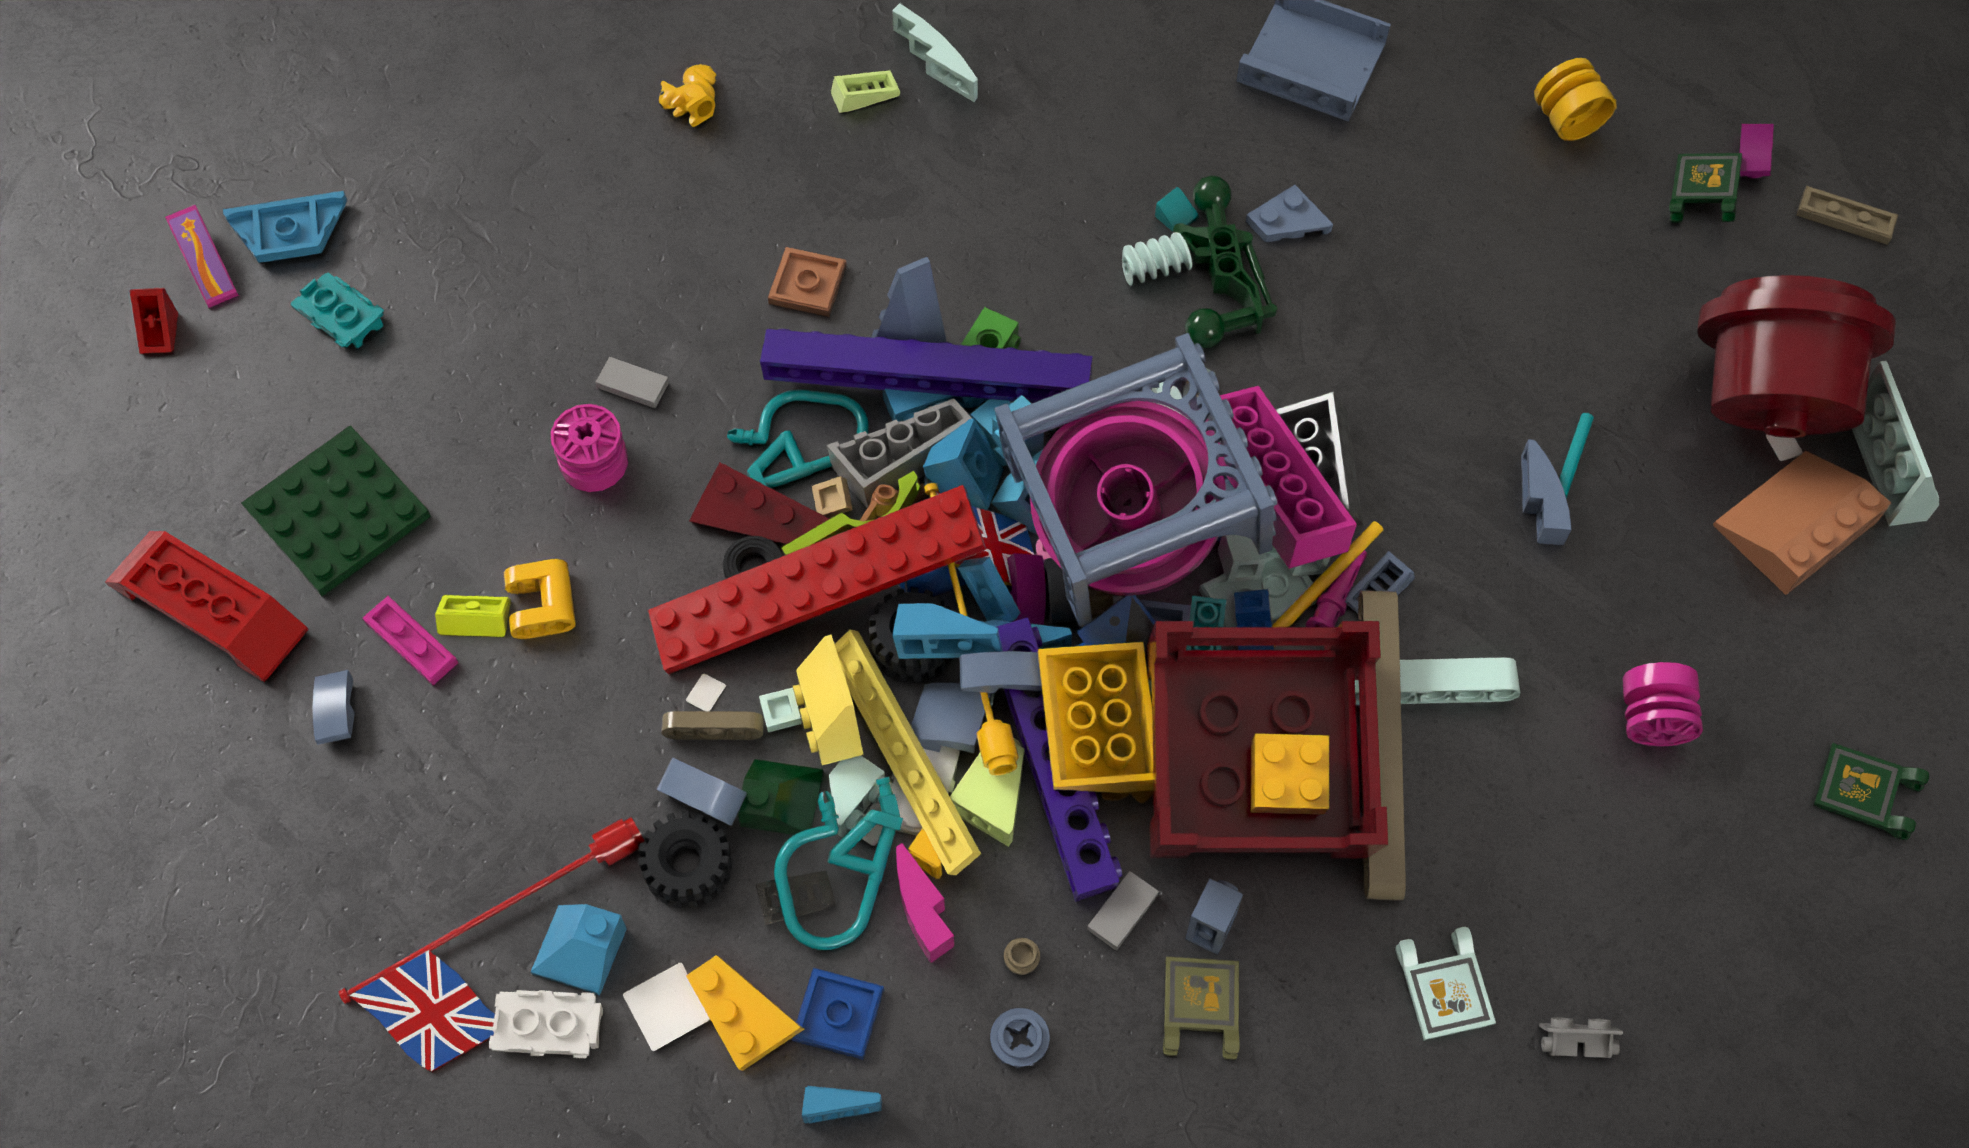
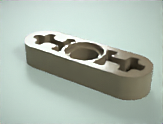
(712, 725)

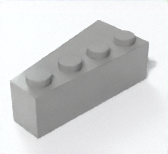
(894, 450)

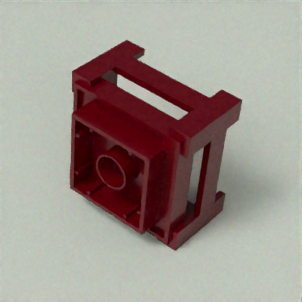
(1216, 702)

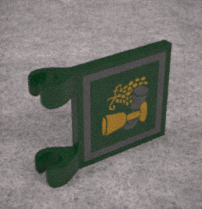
(1706, 180)
(1866, 789)

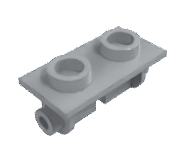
(1565, 1035)

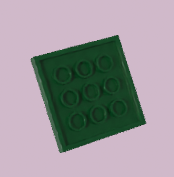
(336, 510)

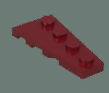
(753, 509)

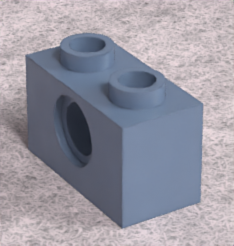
(1214, 915)

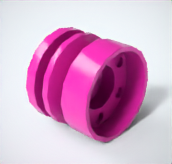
(589, 447)
(1662, 704)

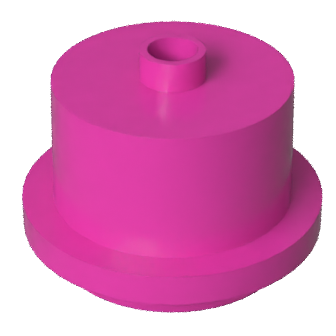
(1120, 459)

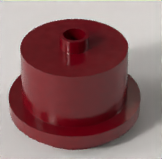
(1793, 353)

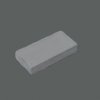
(632, 382)
(1123, 910)

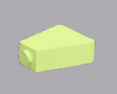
(989, 799)

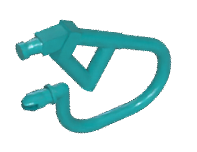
(786, 440)
(838, 855)

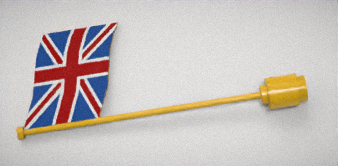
(1002, 539)

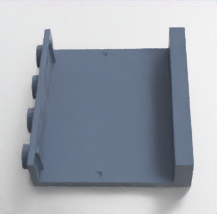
(1315, 55)

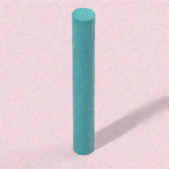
(1575, 451)

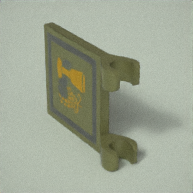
(1201, 998)

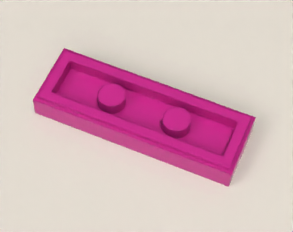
(410, 640)

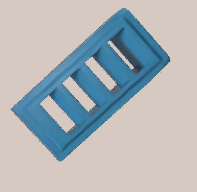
(833, 1103)

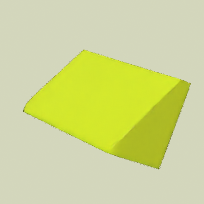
(472, 615)

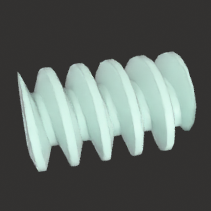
(1155, 256)

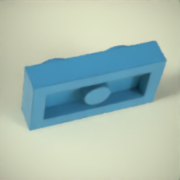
(989, 589)

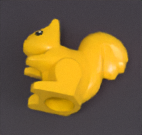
(693, 97)

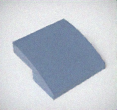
(948, 717)

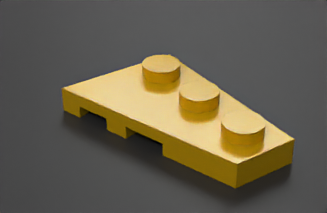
(740, 1013)

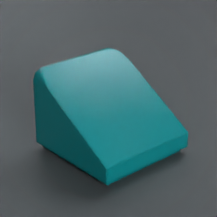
(1175, 209)

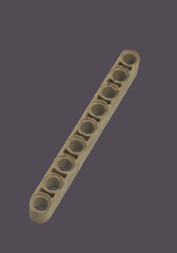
(1386, 868)

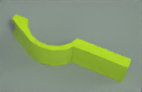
(840, 523)

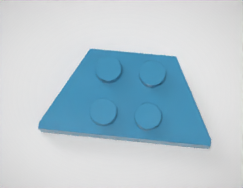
(287, 226)

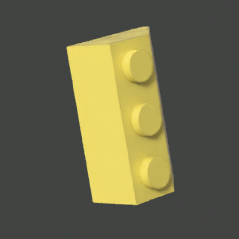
(827, 705)

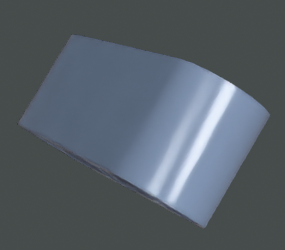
(702, 791)

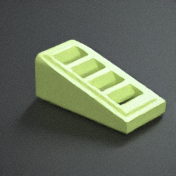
(849, 99)

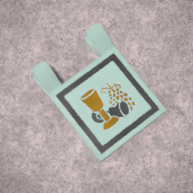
(1447, 991)

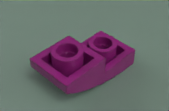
(1756, 149)
(1028, 586)

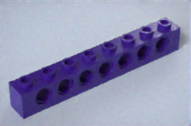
(1084, 878)

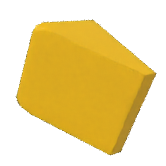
(925, 855)

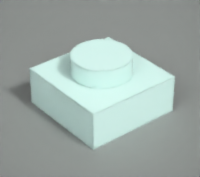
(780, 709)

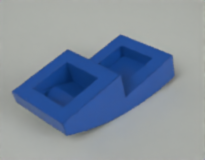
(1253, 610)

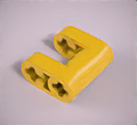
(557, 608)

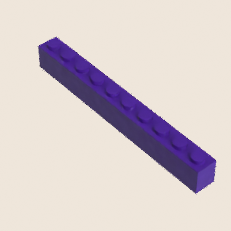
(920, 366)

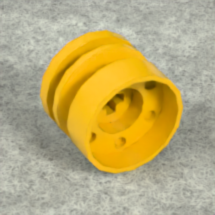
(1575, 99)

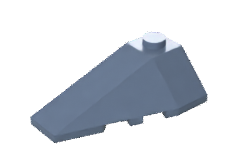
(912, 306)

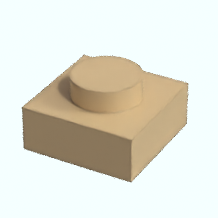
(832, 497)

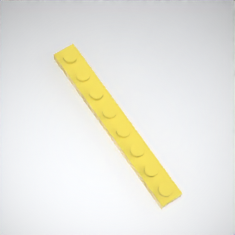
(905, 755)

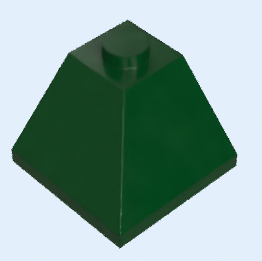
(780, 797)

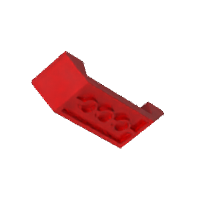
(209, 602)

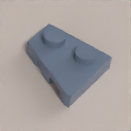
(1287, 217)

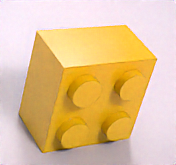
(1290, 774)

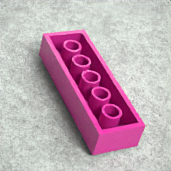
(1308, 512)

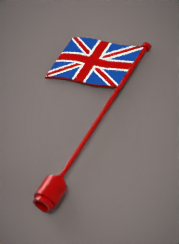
(429, 1003)

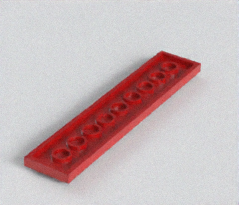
(816, 579)

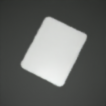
(1784, 447)
(705, 692)

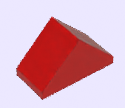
(154, 320)

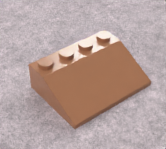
(1802, 519)

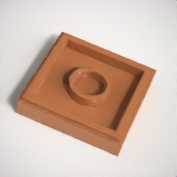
(807, 281)

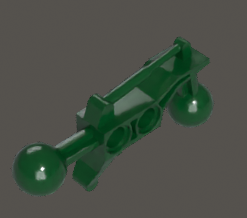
(1205, 325)

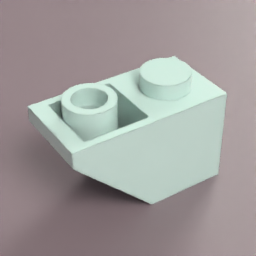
(853, 790)

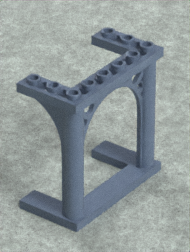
(1240, 511)

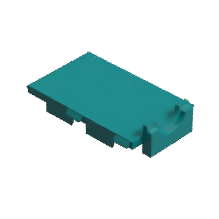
(338, 310)

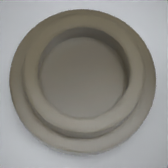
(1021, 956)

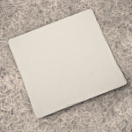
(666, 1007)

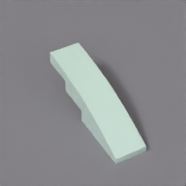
(941, 57)

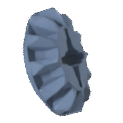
(1015, 1021)

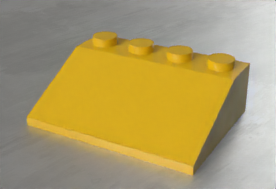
(1098, 717)

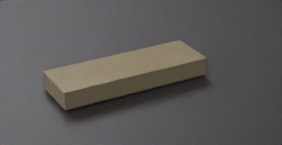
(1847, 215)

